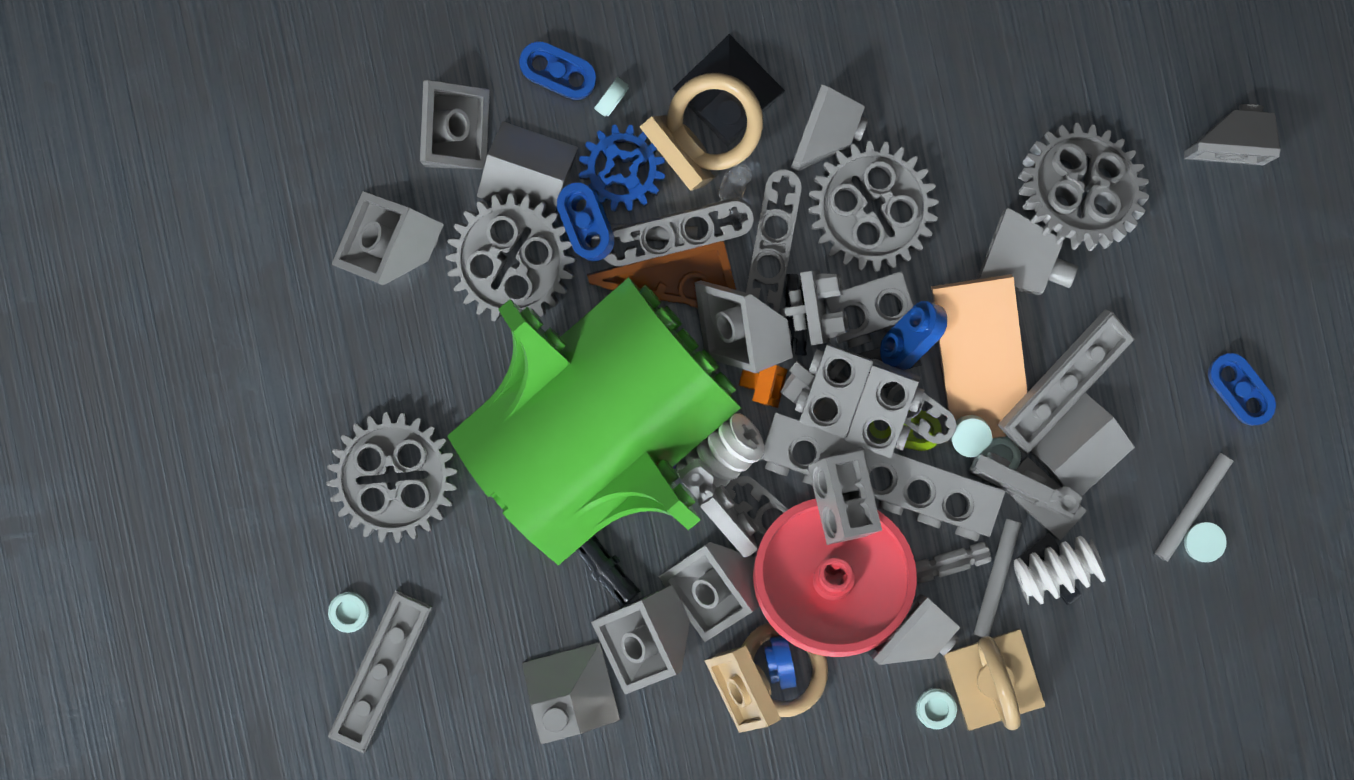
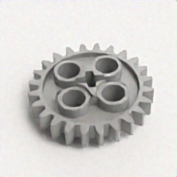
(1049, 178)
(842, 226)
(480, 238)
(389, 441)

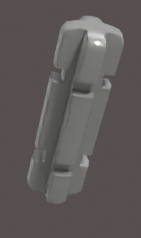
(952, 562)

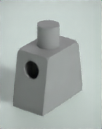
(1026, 254)

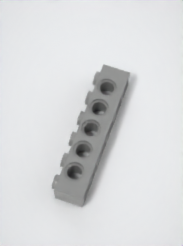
(981, 499)

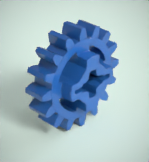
(612, 153)

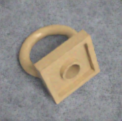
(681, 145)
(994, 680)
(748, 689)

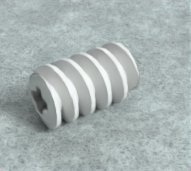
(728, 450)
(1059, 569)

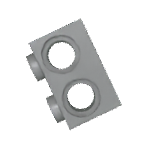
(866, 300)
(844, 393)
(875, 406)
(844, 497)

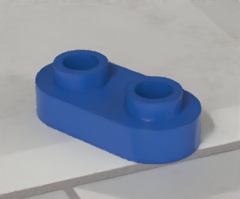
(558, 70)
(587, 223)
(913, 335)
(1241, 388)
(780, 663)

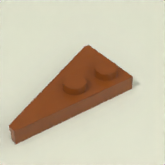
(673, 275)

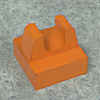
(766, 384)

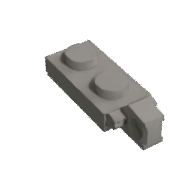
(1026, 485)
(719, 507)

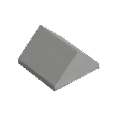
(454, 126)
(526, 165)
(1082, 446)

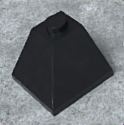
(721, 109)

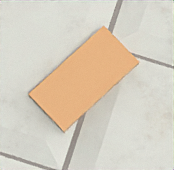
(981, 349)

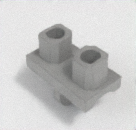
(815, 289)
(801, 378)

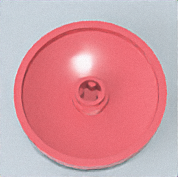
(837, 594)

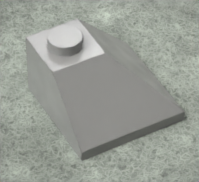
(830, 128)
(1240, 137)
(386, 240)
(741, 328)
(714, 588)
(920, 636)
(645, 639)
(570, 692)

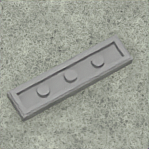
(1066, 381)
(380, 671)

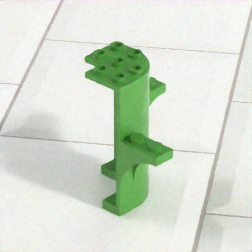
(594, 420)

